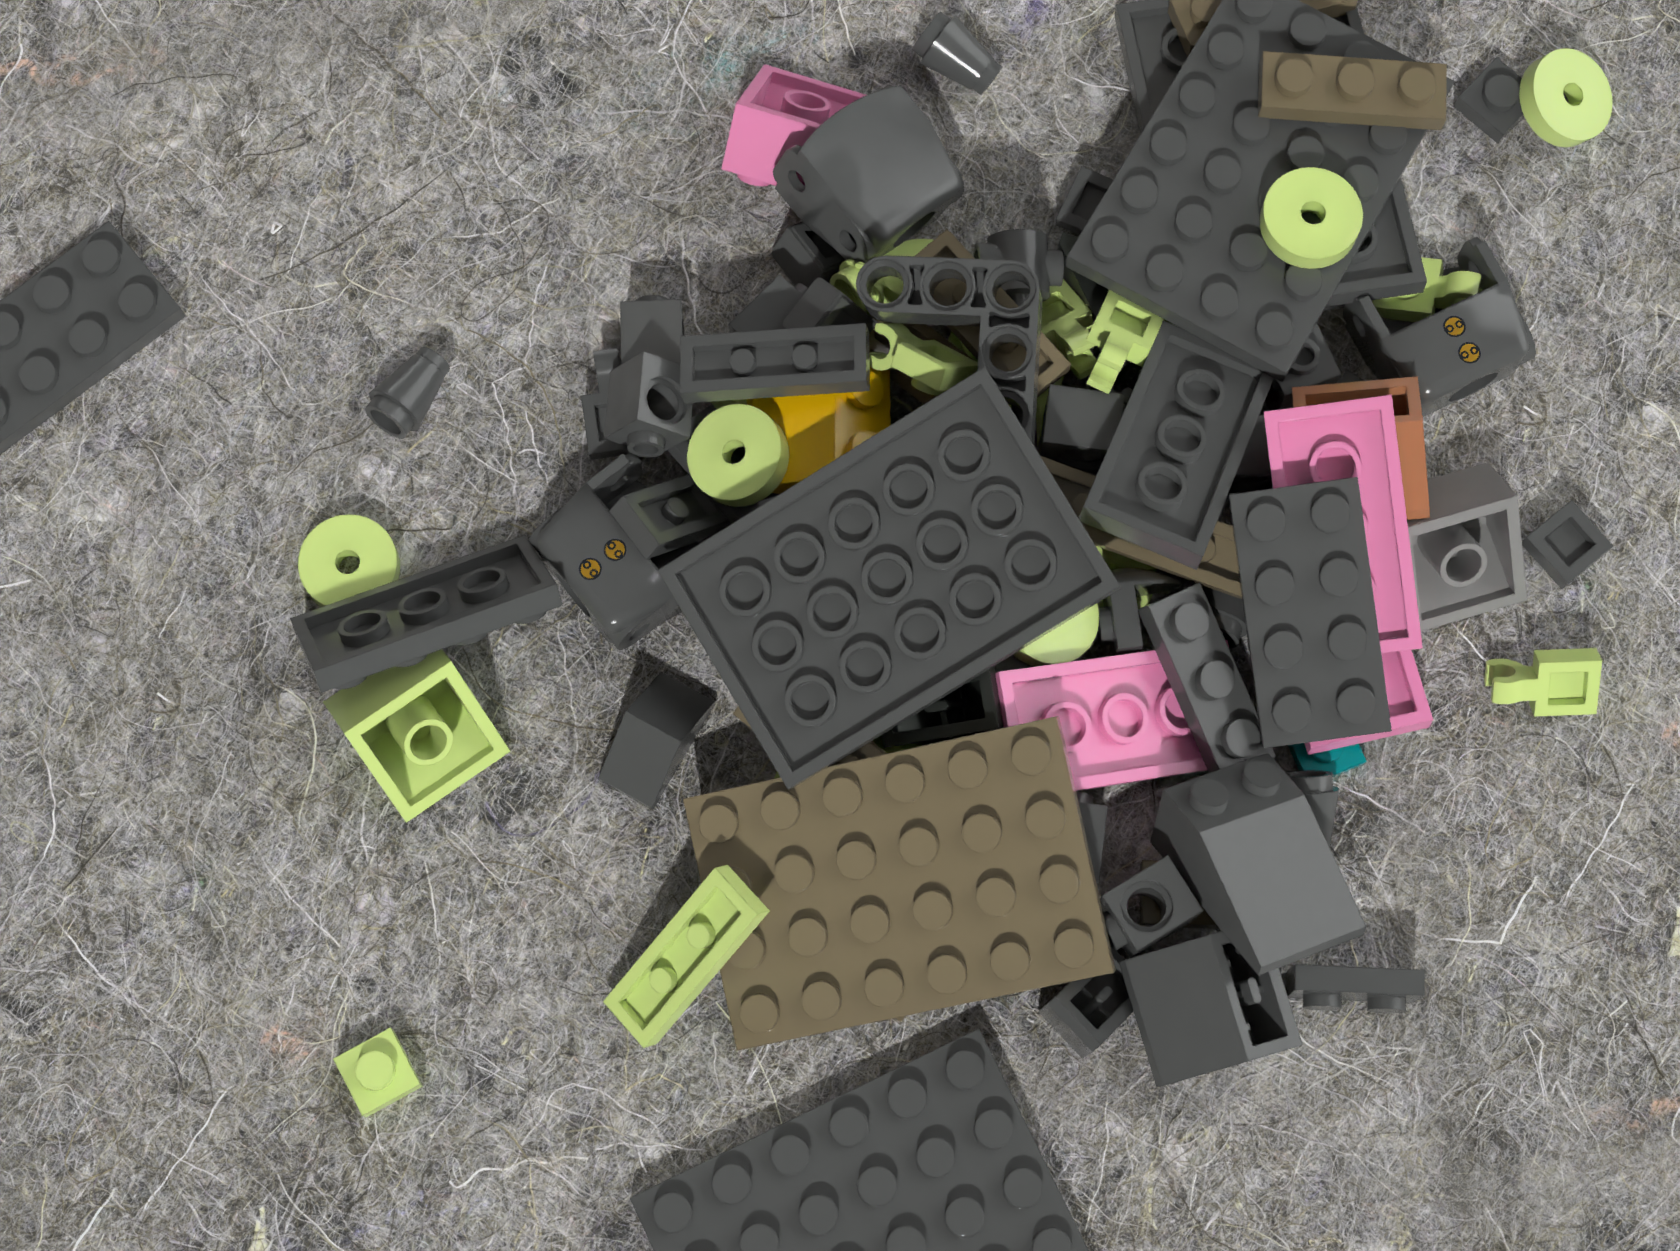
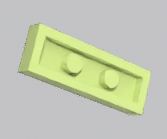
(686, 956)

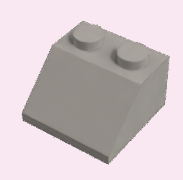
(1468, 549)

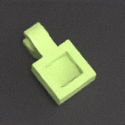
(1438, 293)
(1067, 325)
(1124, 334)
(928, 362)
(1554, 685)

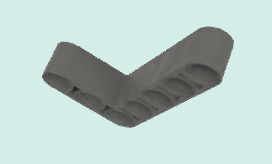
(976, 308)

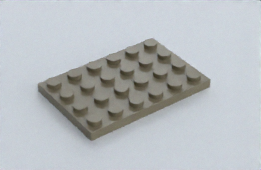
(906, 883)

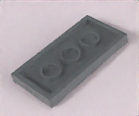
(75, 328)
(1177, 447)
(1309, 612)
(425, 613)

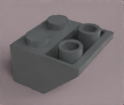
(1206, 1008)

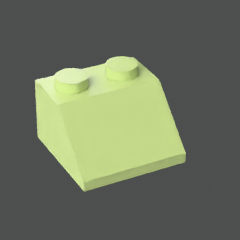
(418, 731)

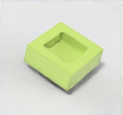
(377, 1072)

